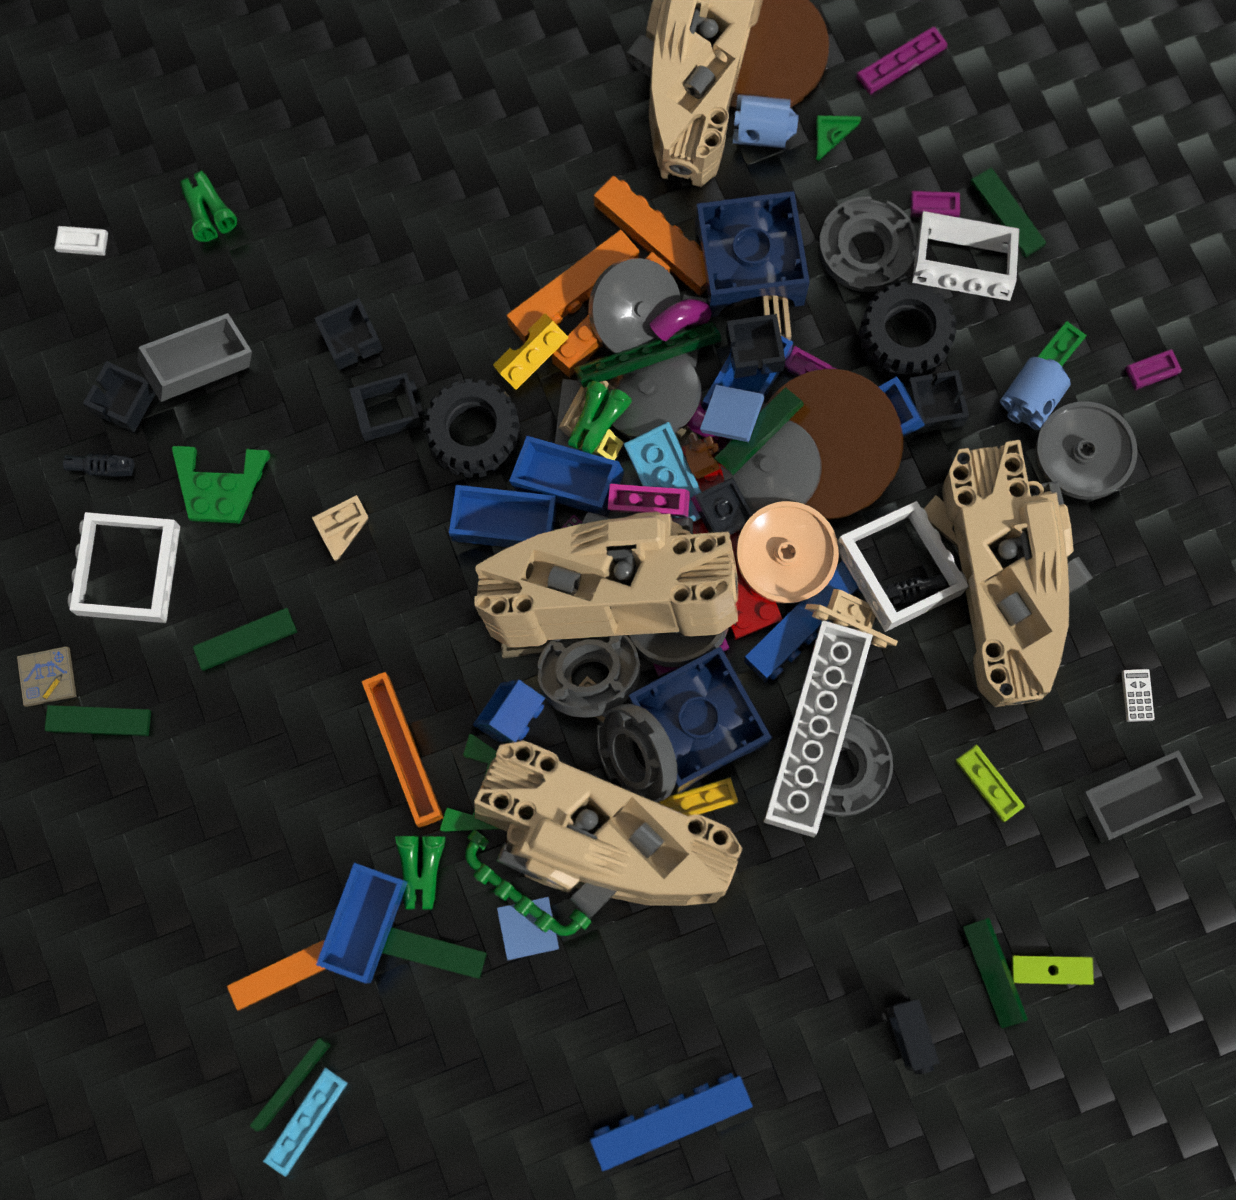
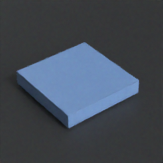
(732, 413)
(522, 936)

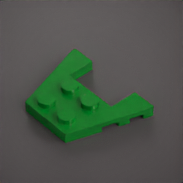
(217, 495)
(460, 821)

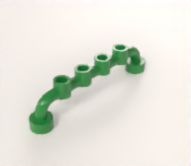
(523, 904)

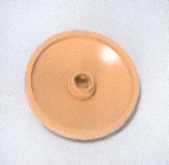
(787, 552)

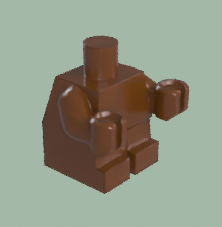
(700, 455)

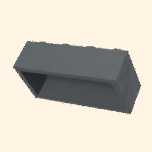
(194, 357)
(1140, 796)

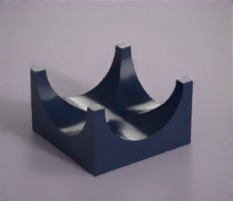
(752, 249)
(704, 716)

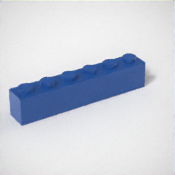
(795, 629)
(670, 1122)

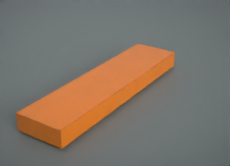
(276, 977)

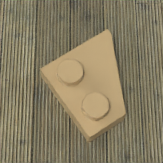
(341, 525)

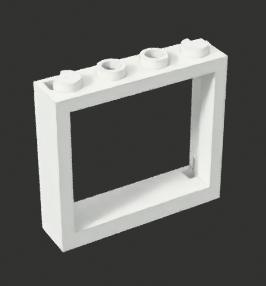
(972, 234)
(164, 573)
(869, 584)

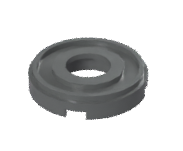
(873, 217)
(563, 657)
(618, 757)
(873, 774)

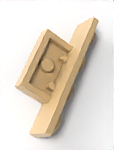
(850, 613)

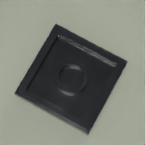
(722, 508)

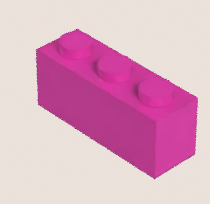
(648, 499)

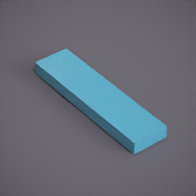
(305, 1122)

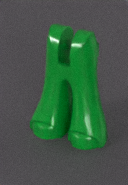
(201, 224)
(598, 415)
(408, 852)

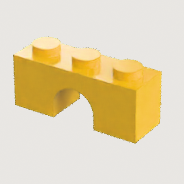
(543, 341)

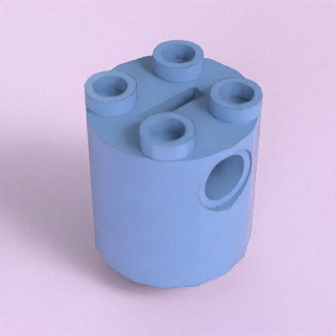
(764, 121)
(1035, 392)

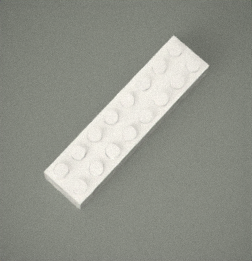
(818, 729)

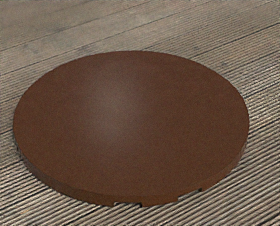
(783, 52)
(855, 438)

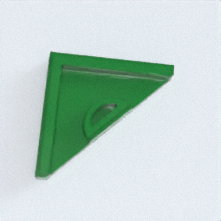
(832, 130)

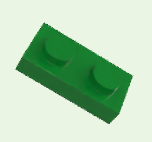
(1063, 344)

